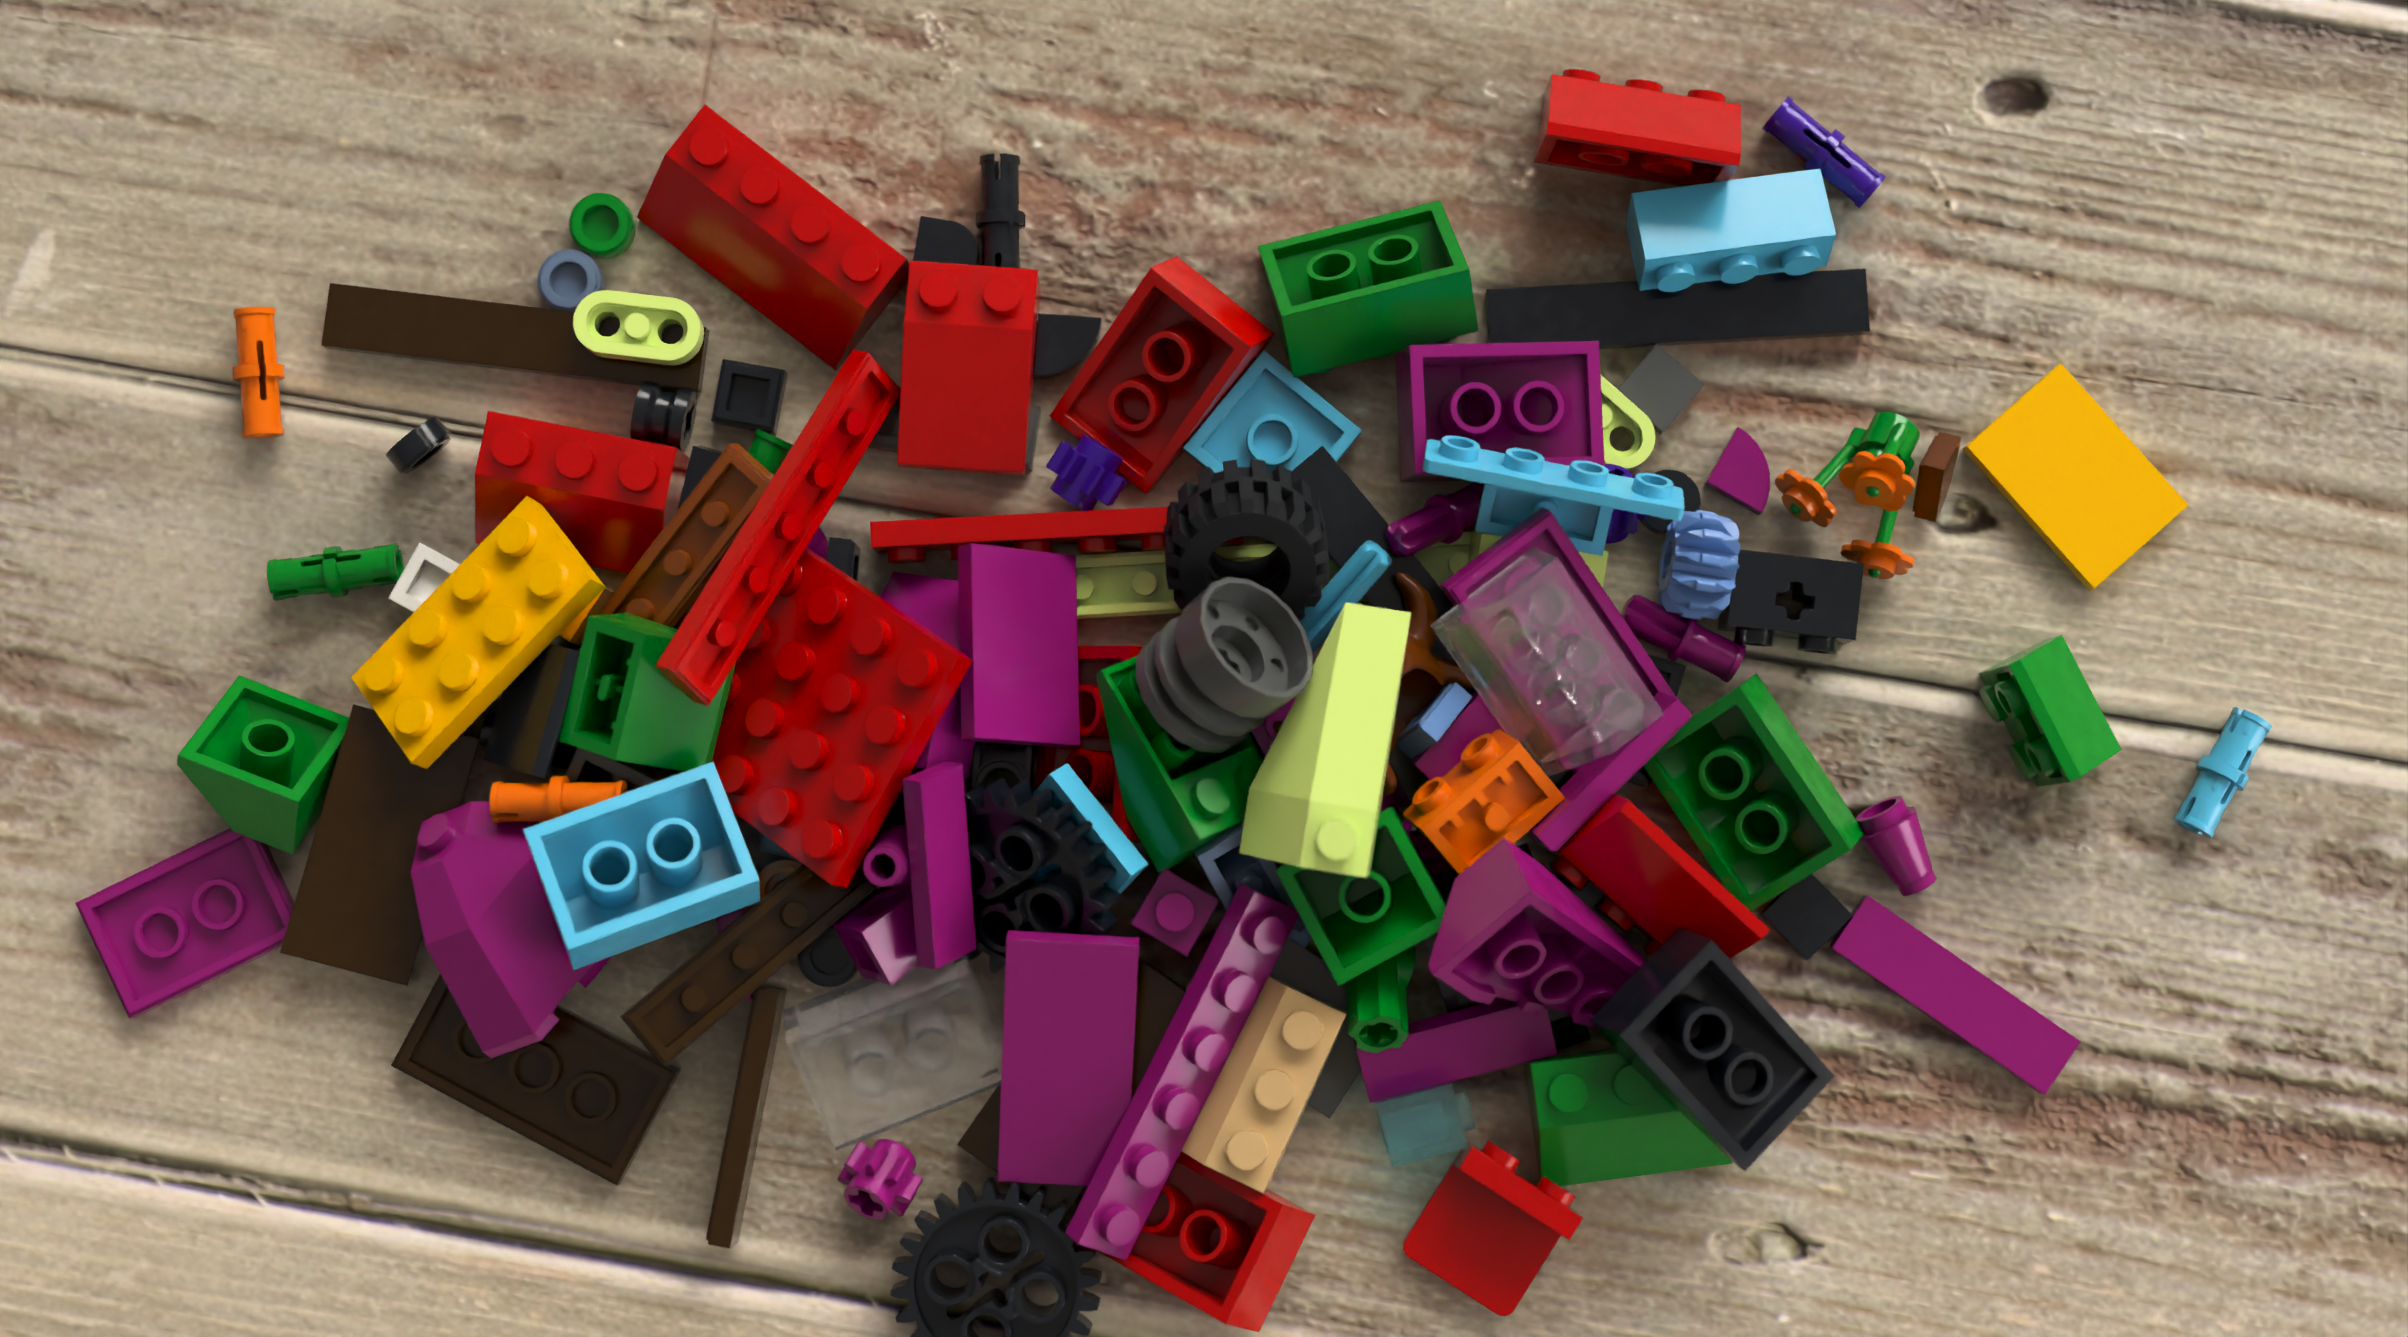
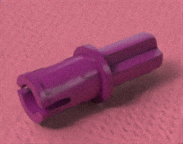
(1439, 521)
(1683, 637)

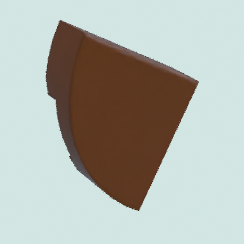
(1935, 476)

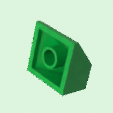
(265, 762)

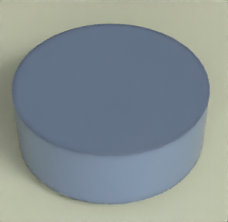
(568, 278)

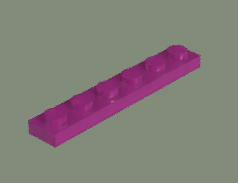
(1182, 1072)

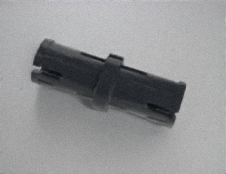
(1000, 211)

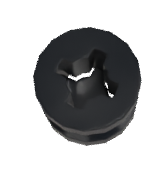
(663, 415)

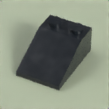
(1713, 1046)

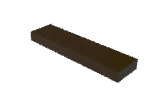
(746, 1116)

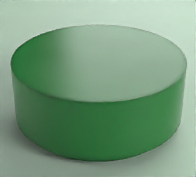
(602, 226)

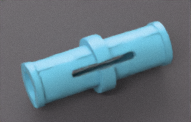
(2222, 772)

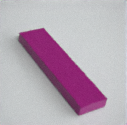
(1954, 994)

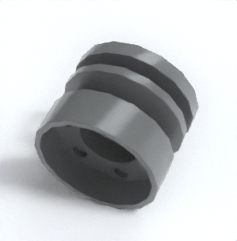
(1224, 665)

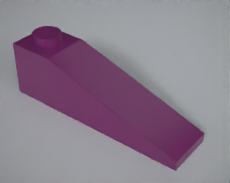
(1528, 940)

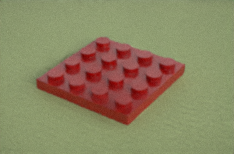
(830, 716)

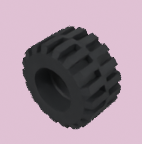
(1247, 504)

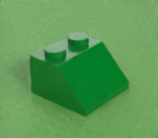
(1369, 918)

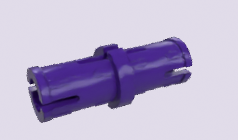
(1824, 151)

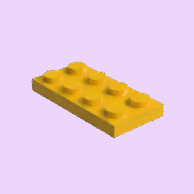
(477, 632)

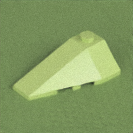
(1328, 764)

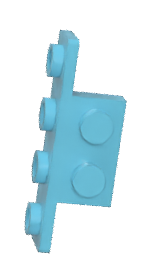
(1576, 494)

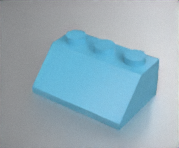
(643, 865)

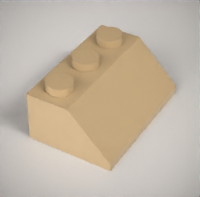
(1265, 1084)

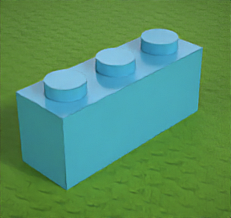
(1730, 230)

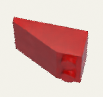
(967, 367)
(1161, 370)
(1218, 1243)

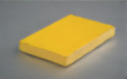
(2075, 477)

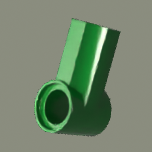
(1379, 1003)

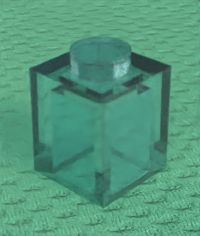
(1424, 1123)

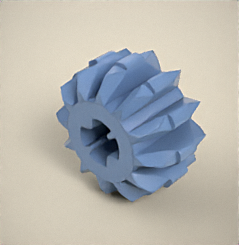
(1698, 565)

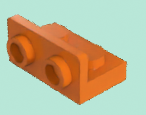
(1482, 799)

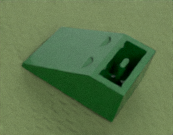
(1168, 788)

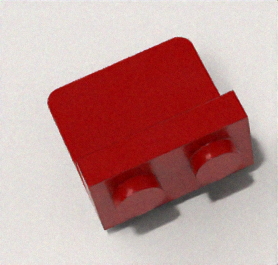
(1490, 1227)

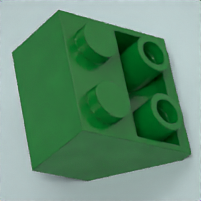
(629, 707)
(2048, 713)

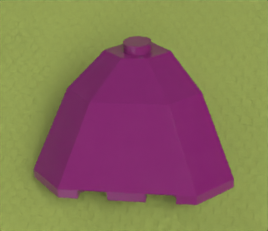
(492, 927)

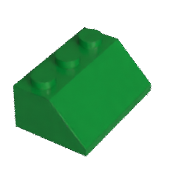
(1369, 288)
(1752, 795)
(1607, 1122)

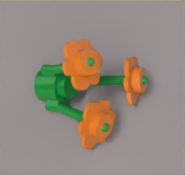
(1878, 479)

